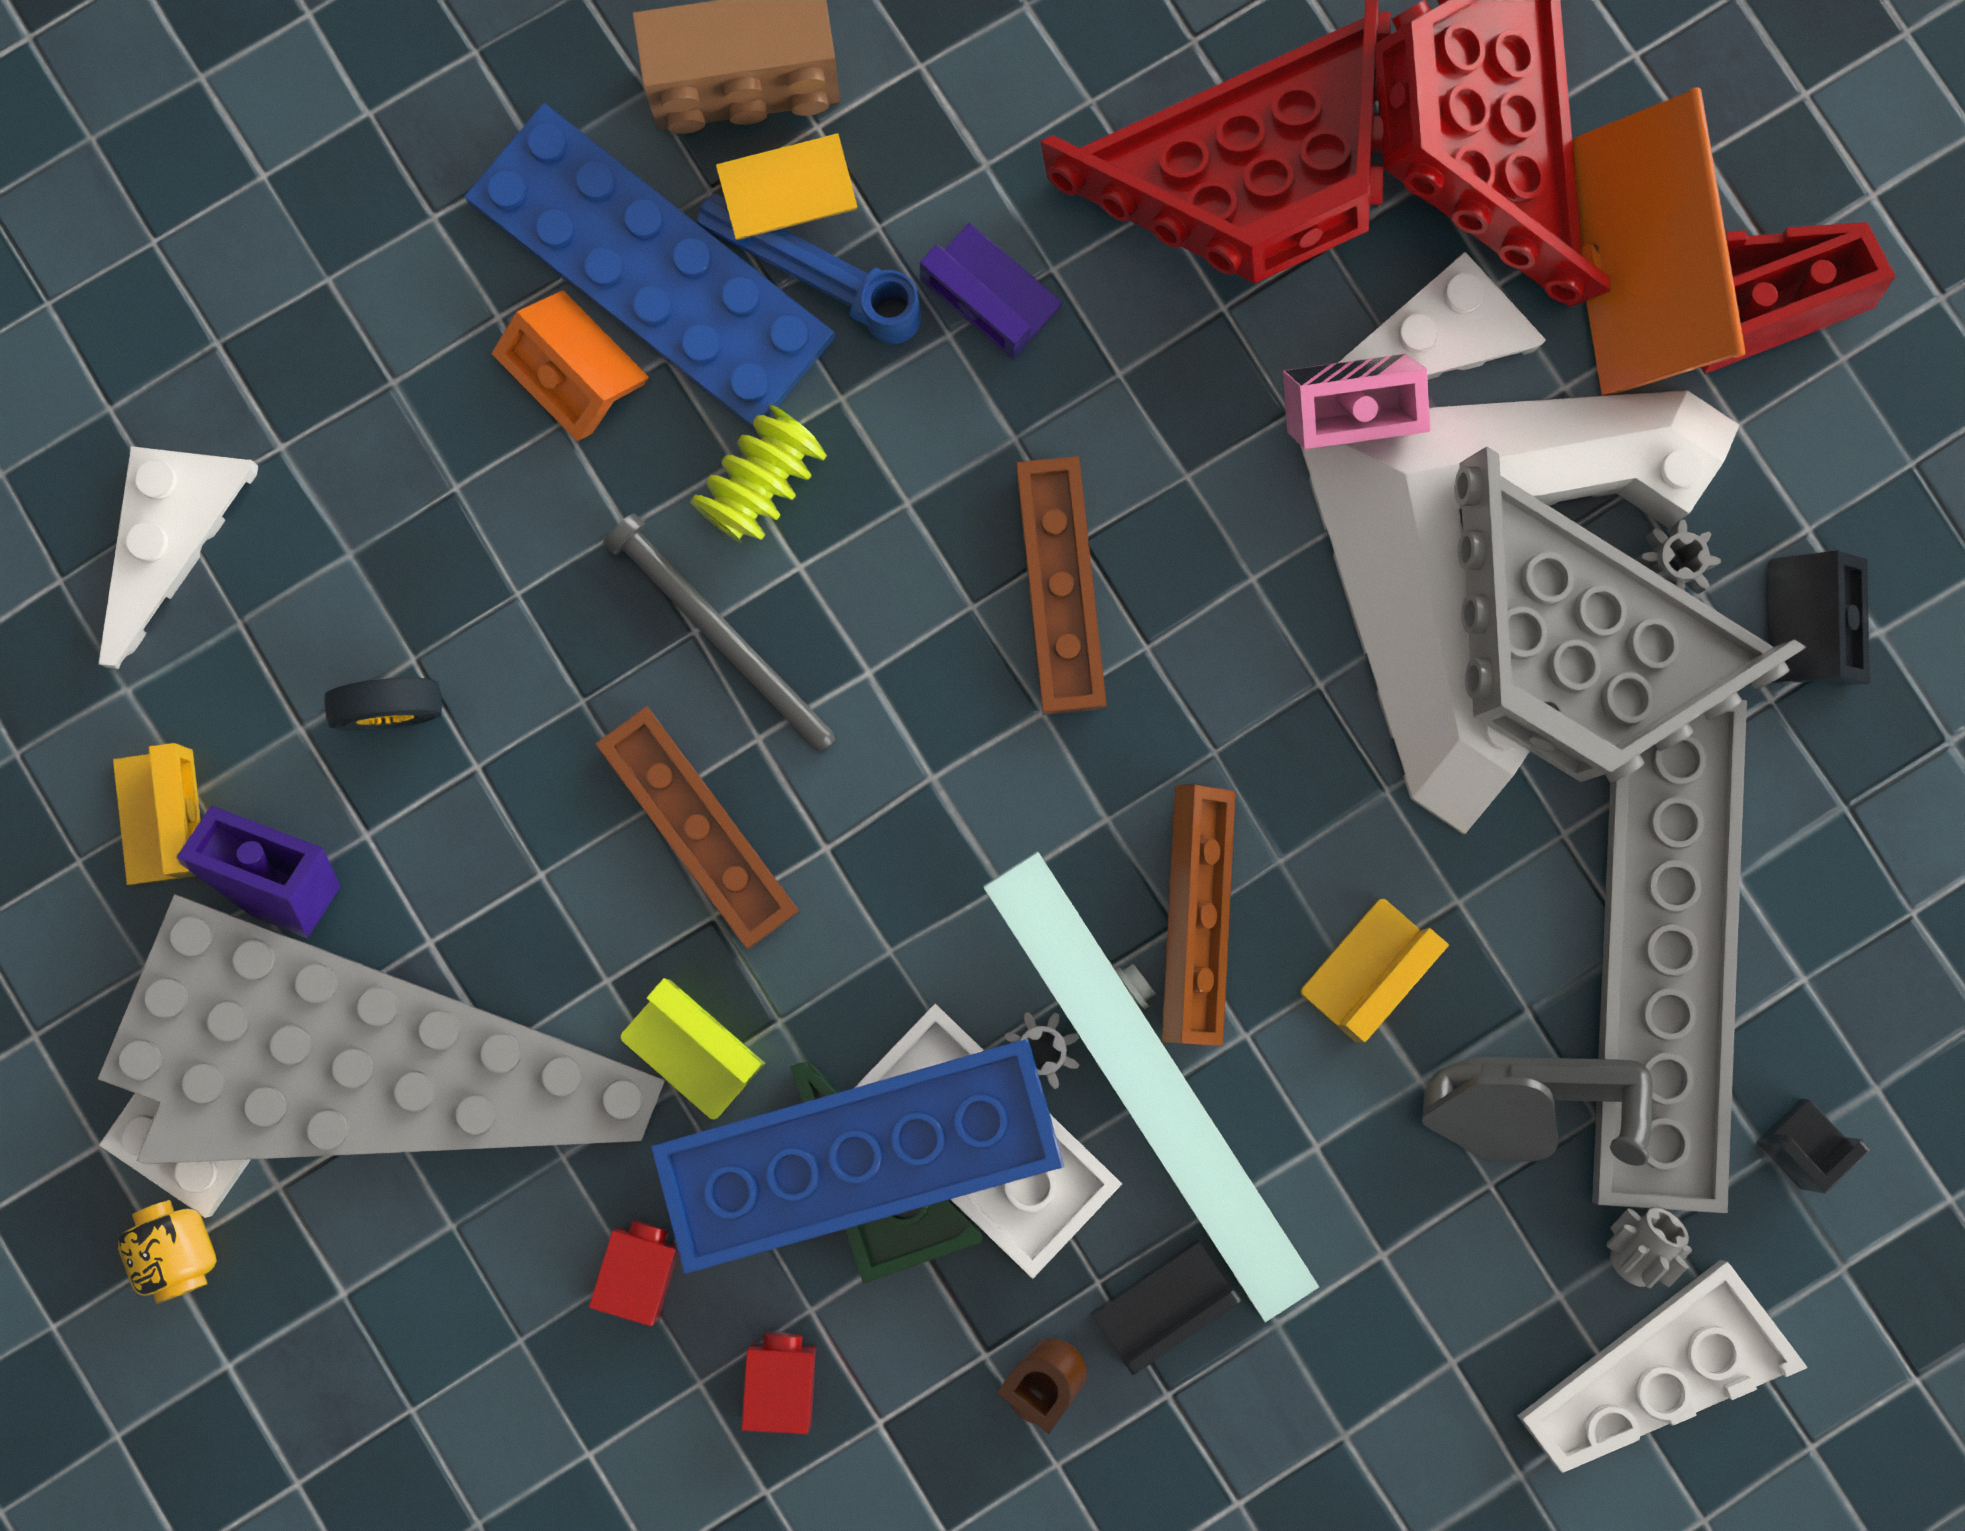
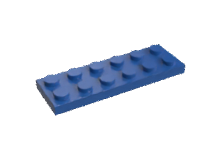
(649, 266)
(857, 1156)

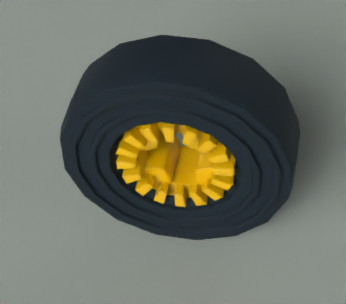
(383, 704)

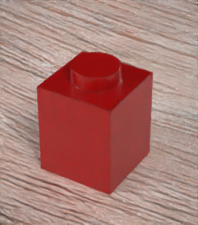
(636, 1273)
(779, 1384)

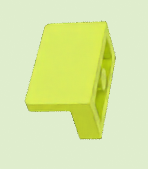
(691, 1049)

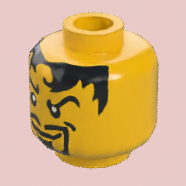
(166, 1252)

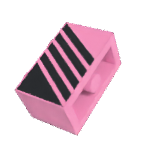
(1356, 401)

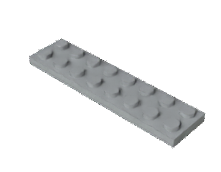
(1674, 964)

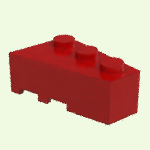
(1803, 281)

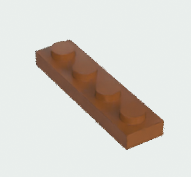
(1061, 585)
(697, 828)
(1198, 915)

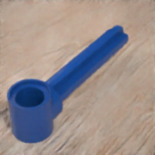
(826, 273)

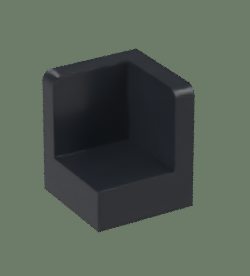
(1811, 1148)

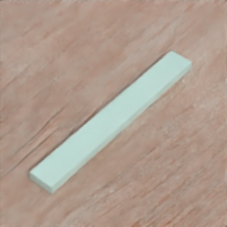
(1151, 1086)

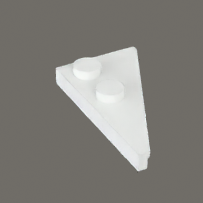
(1453, 324)
(166, 517)

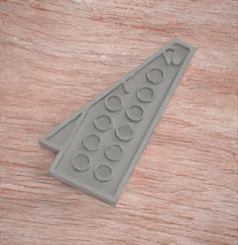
(310, 1054)

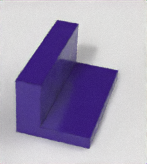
(989, 290)

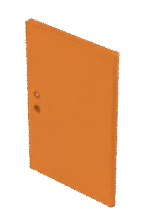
(1661, 240)

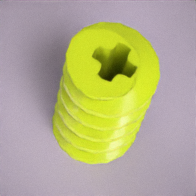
(759, 476)

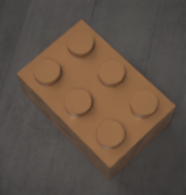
(736, 61)

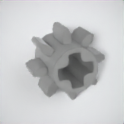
(1690, 546)
(1057, 1043)
(1649, 1247)

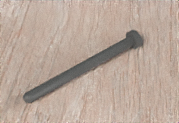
(629, 538)

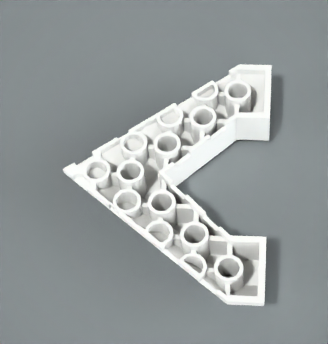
(1400, 532)

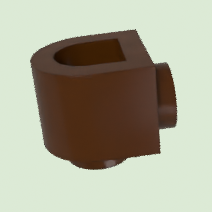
(1045, 1382)

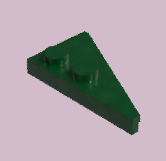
(900, 1239)

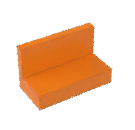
(567, 363)

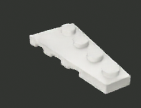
(1679, 1359)

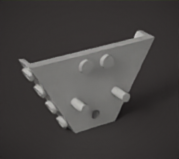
(1583, 643)

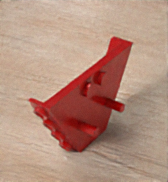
(1485, 131)
(1253, 165)

